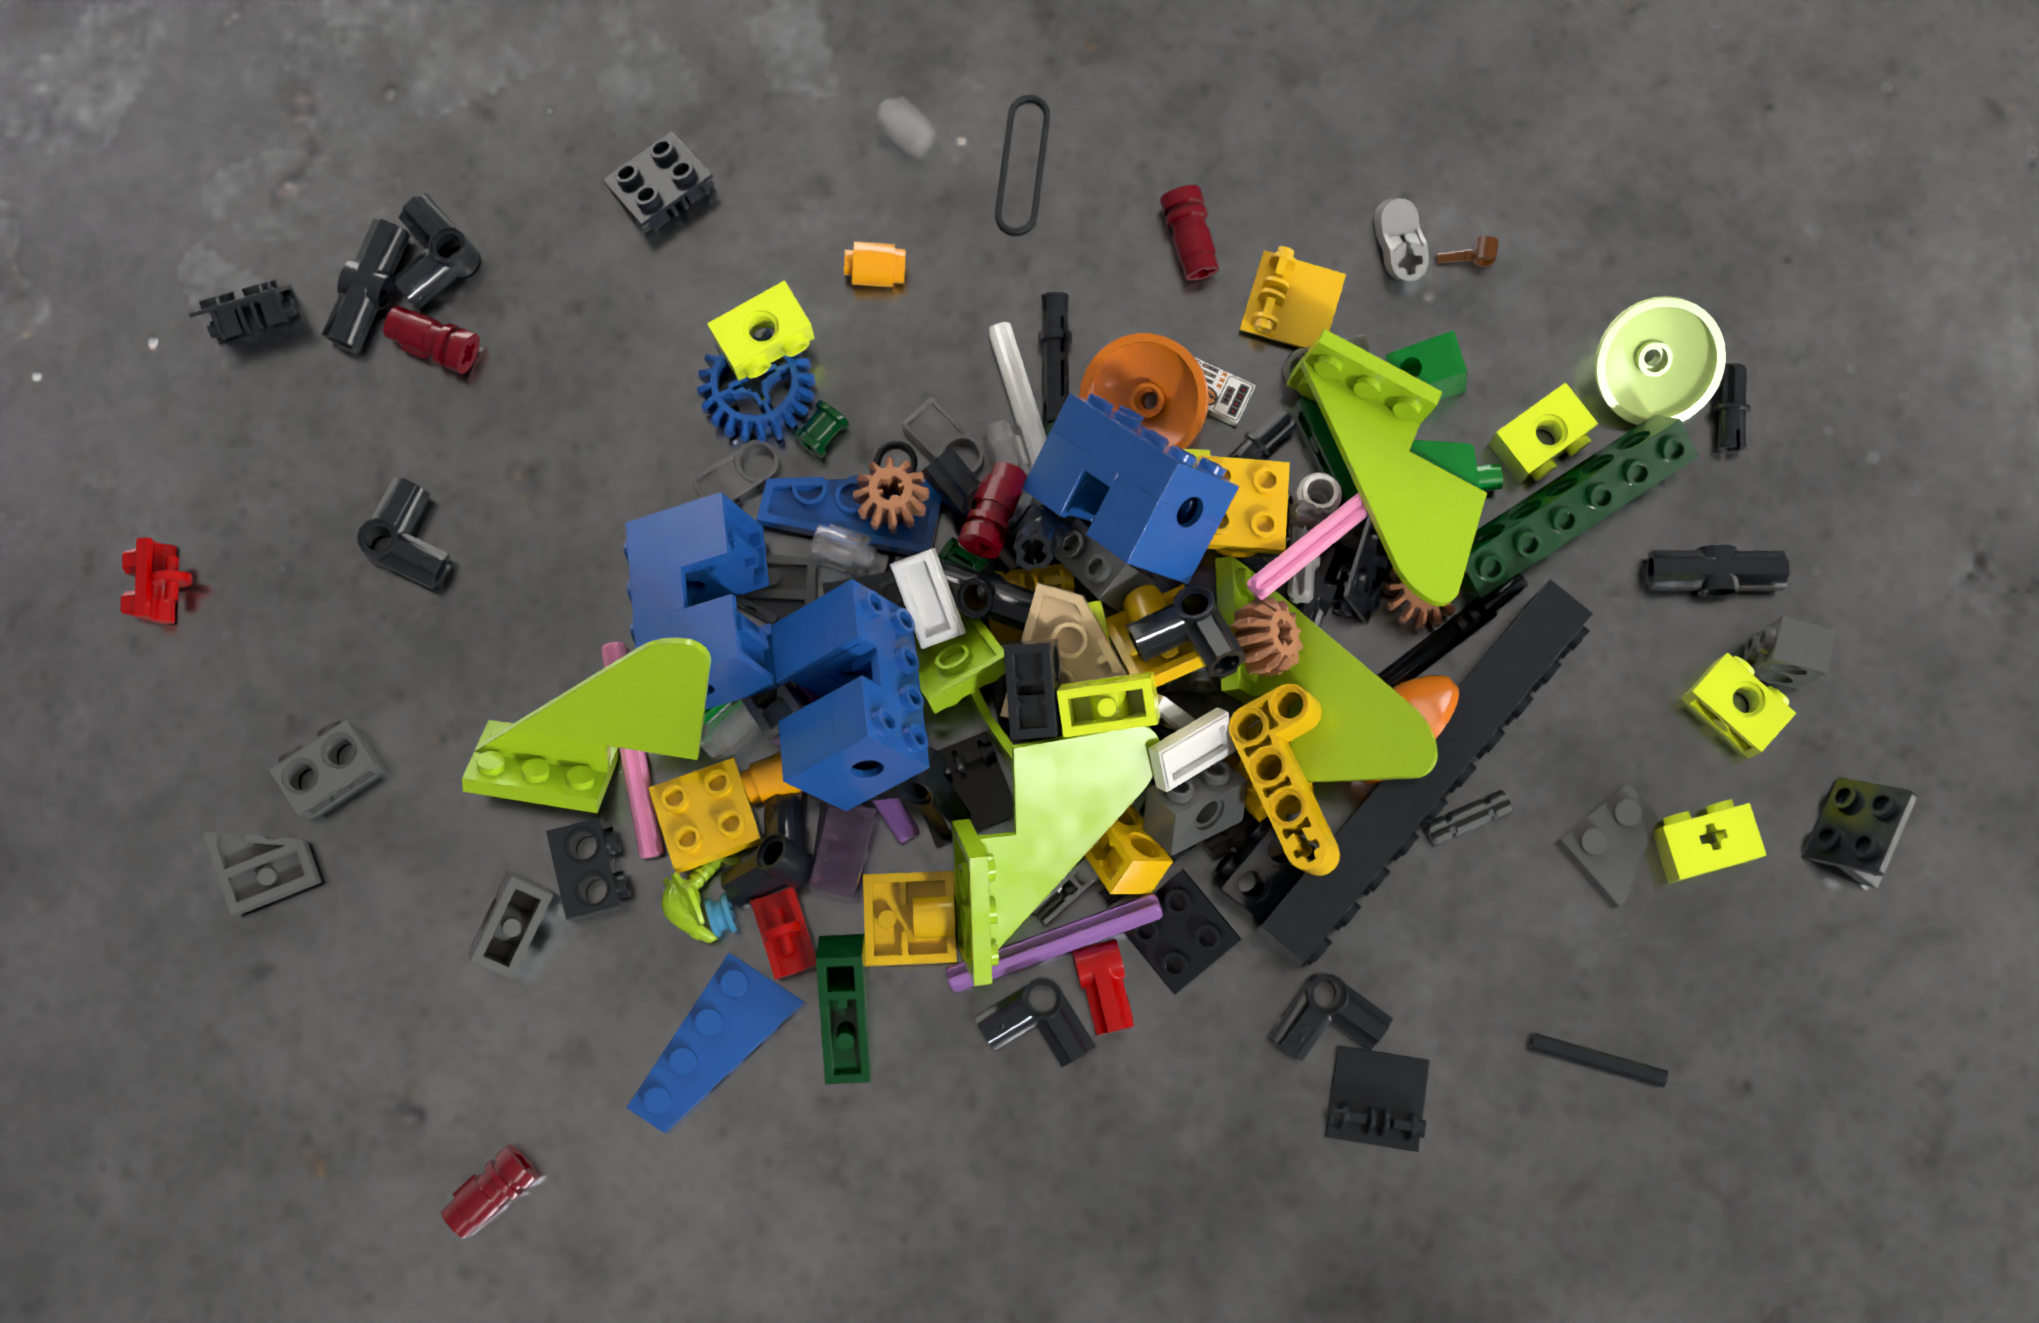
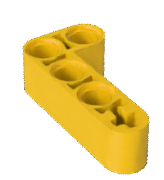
(1291, 782)

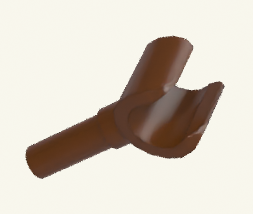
(1483, 254)

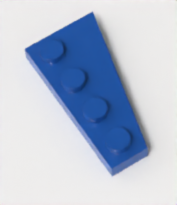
(808, 501)
(719, 1032)

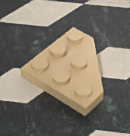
(1081, 641)

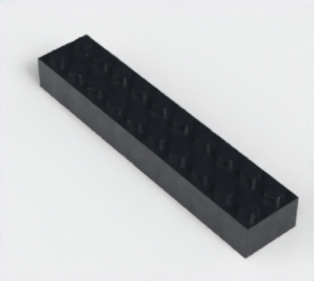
(1386, 818)

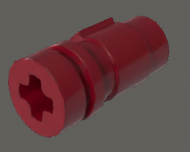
(1192, 236)
(429, 338)
(995, 506)
(485, 1194)

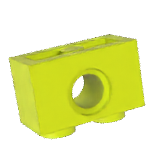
(772, 310)
(1557, 413)
(1713, 701)
(1108, 704)

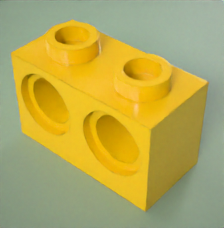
(1128, 857)

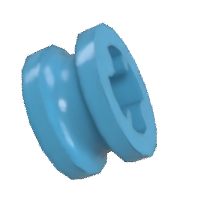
(721, 915)

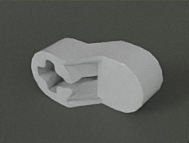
(1401, 239)

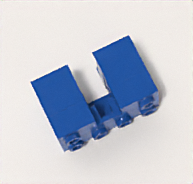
(1142, 496)
(685, 584)
(870, 716)

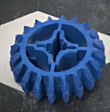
(741, 394)

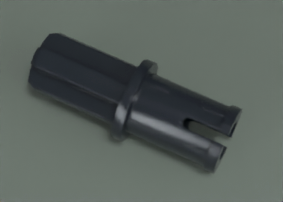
(1733, 408)
(1266, 437)

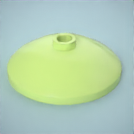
(1685, 363)

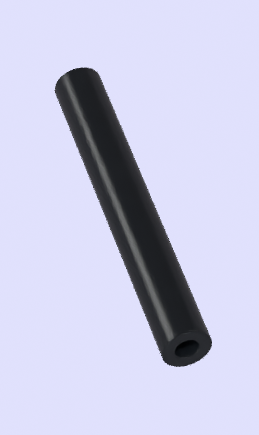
(1598, 1060)

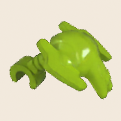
(682, 899)

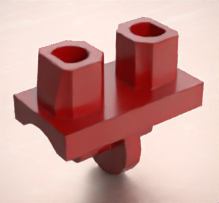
(156, 581)
(784, 933)

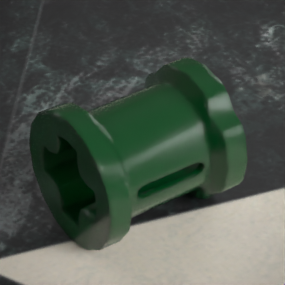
(820, 428)
(956, 554)

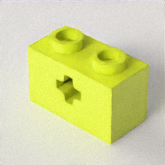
(1734, 836)

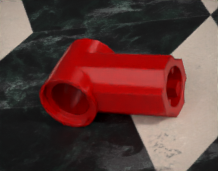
(1102, 976)

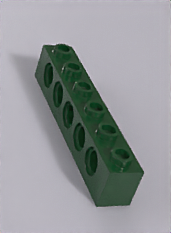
(1576, 502)

